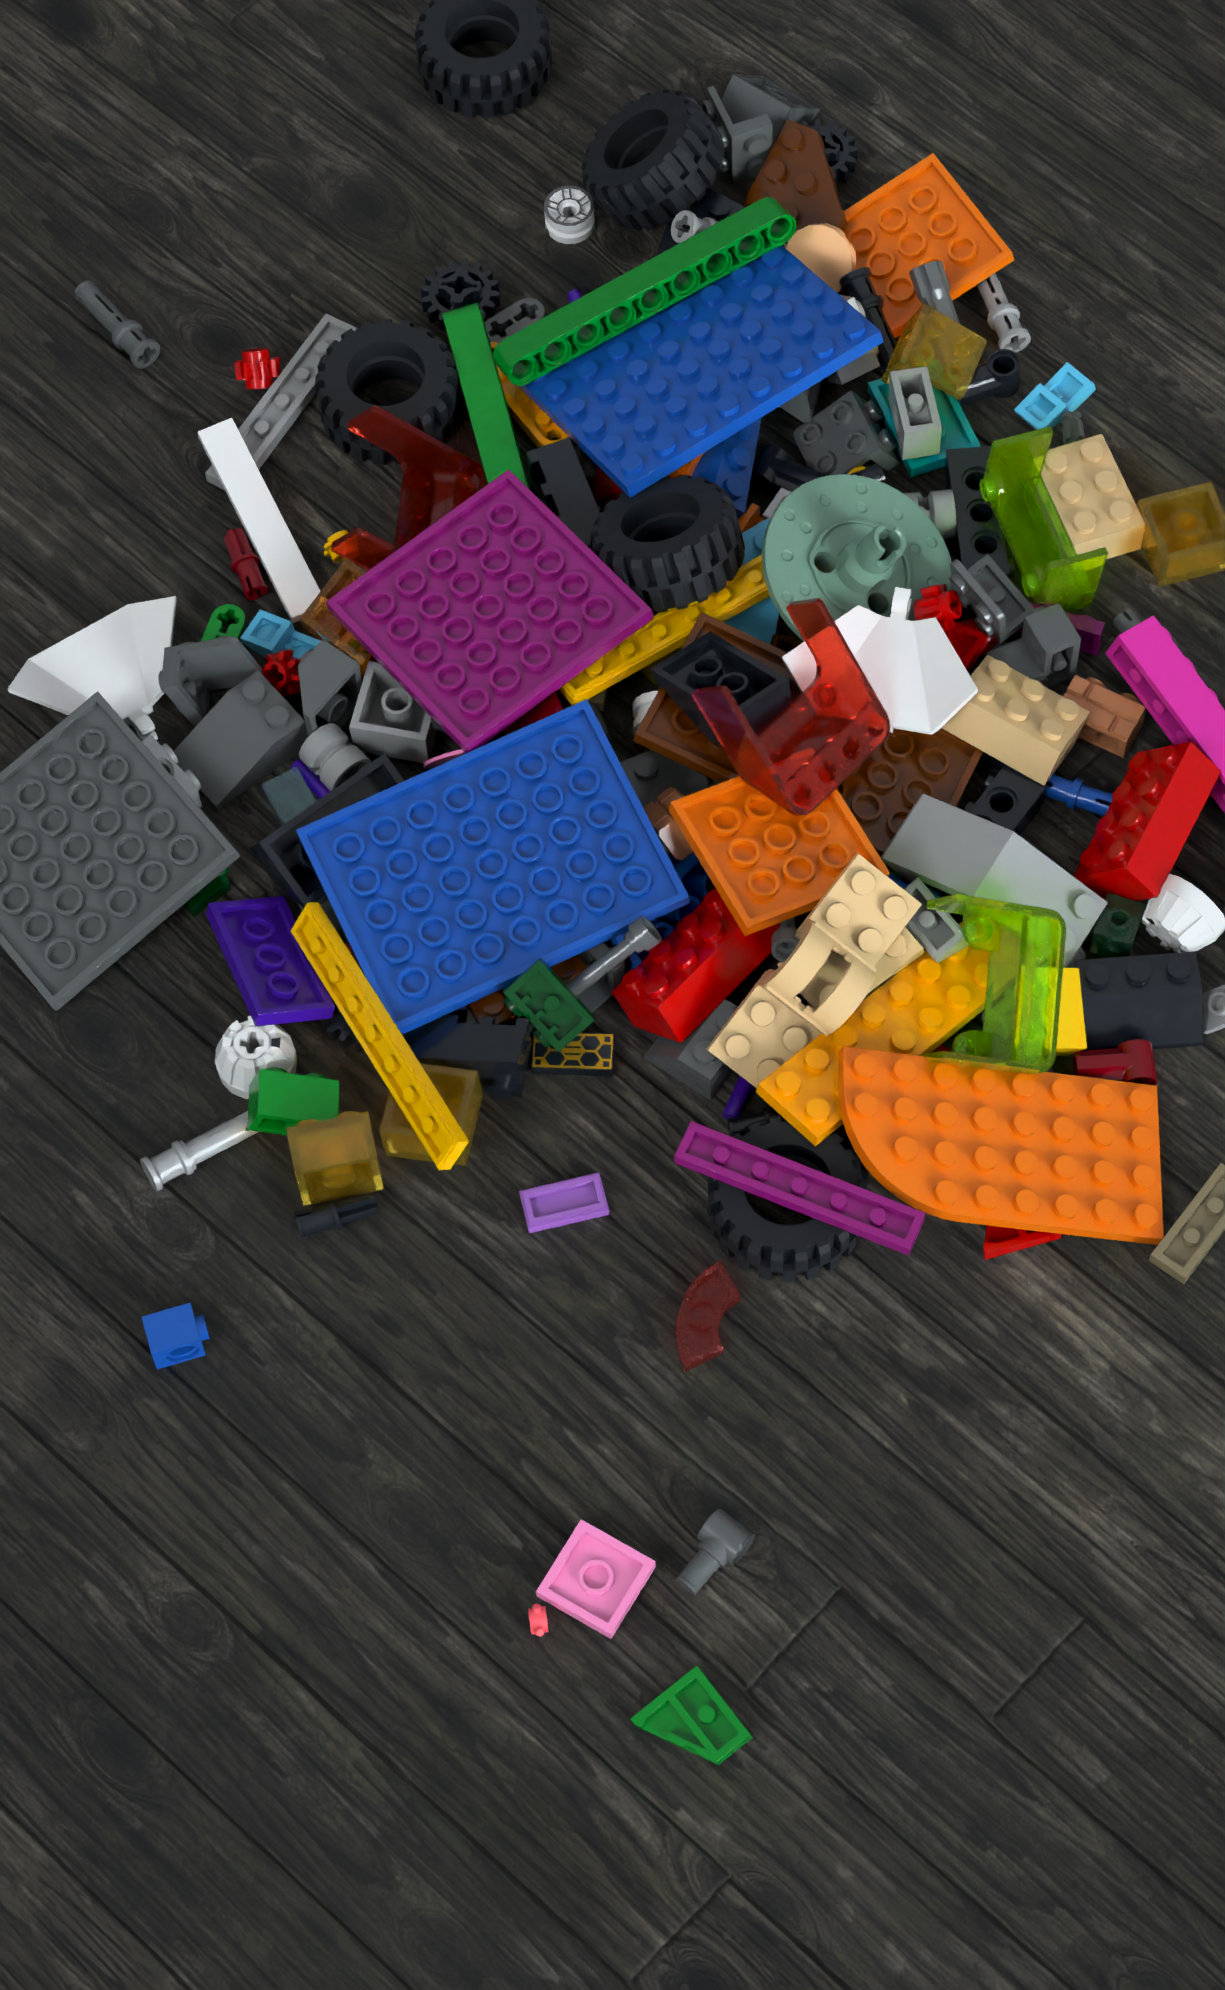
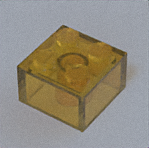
(1184, 533)
(461, 1094)
(334, 1157)

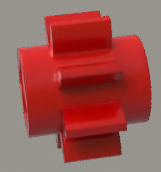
(257, 368)
(940, 604)
(283, 672)

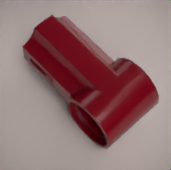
(1129, 1062)

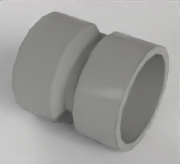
(940, 509)
(332, 755)

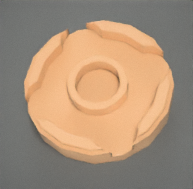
(824, 252)

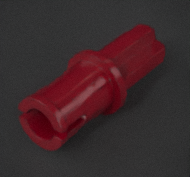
(245, 564)

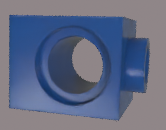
(175, 1335)

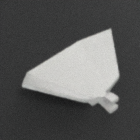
(112, 656)
(905, 663)

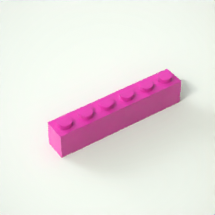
(1172, 692)

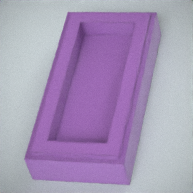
(564, 1202)

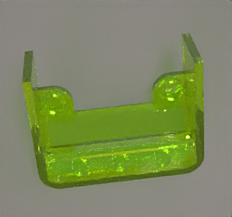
(1033, 527)
(1021, 984)

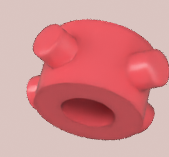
(538, 1620)

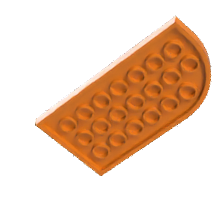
(1007, 1144)

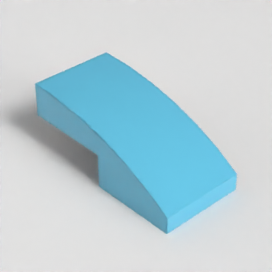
(1062, 393)
(273, 634)

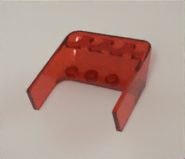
(432, 483)
(817, 735)

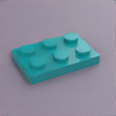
(955, 427)

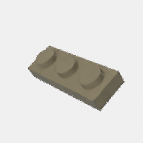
(1194, 1230)

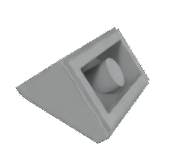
(934, 928)

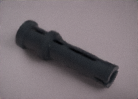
(860, 286)

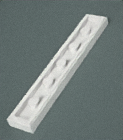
(260, 517)

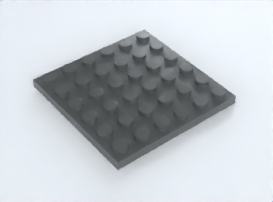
(94, 850)

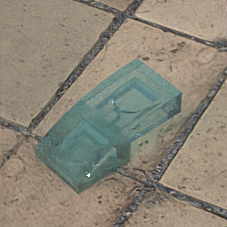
(288, 794)

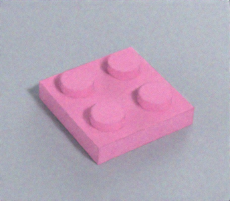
(596, 1579)

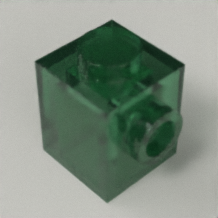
(1117, 927)

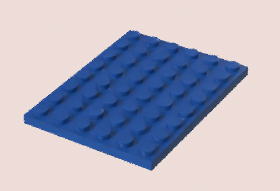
(703, 369)
(492, 866)

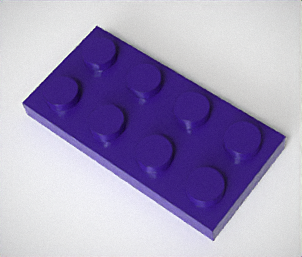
(268, 961)

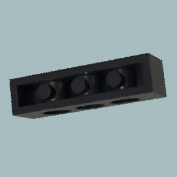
(963, 473)
(1010, 791)

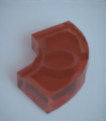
(701, 1315)

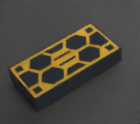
(585, 1055)

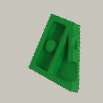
(694, 1719)

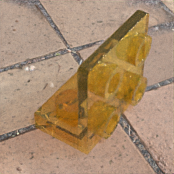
(942, 346)

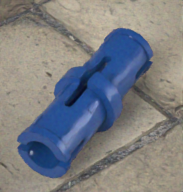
(1078, 795)

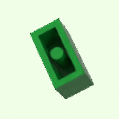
(285, 1099)

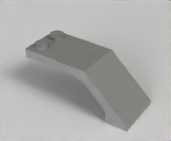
(990, 862)

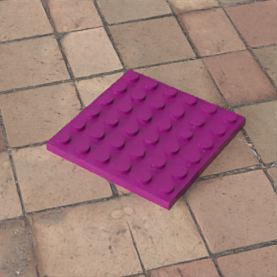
(489, 611)

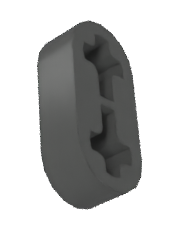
(511, 319)

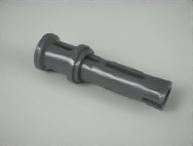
(125, 332)

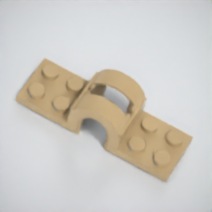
(853, 918)

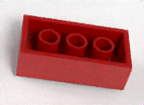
(1147, 822)
(691, 971)

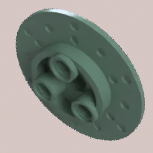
(860, 538)

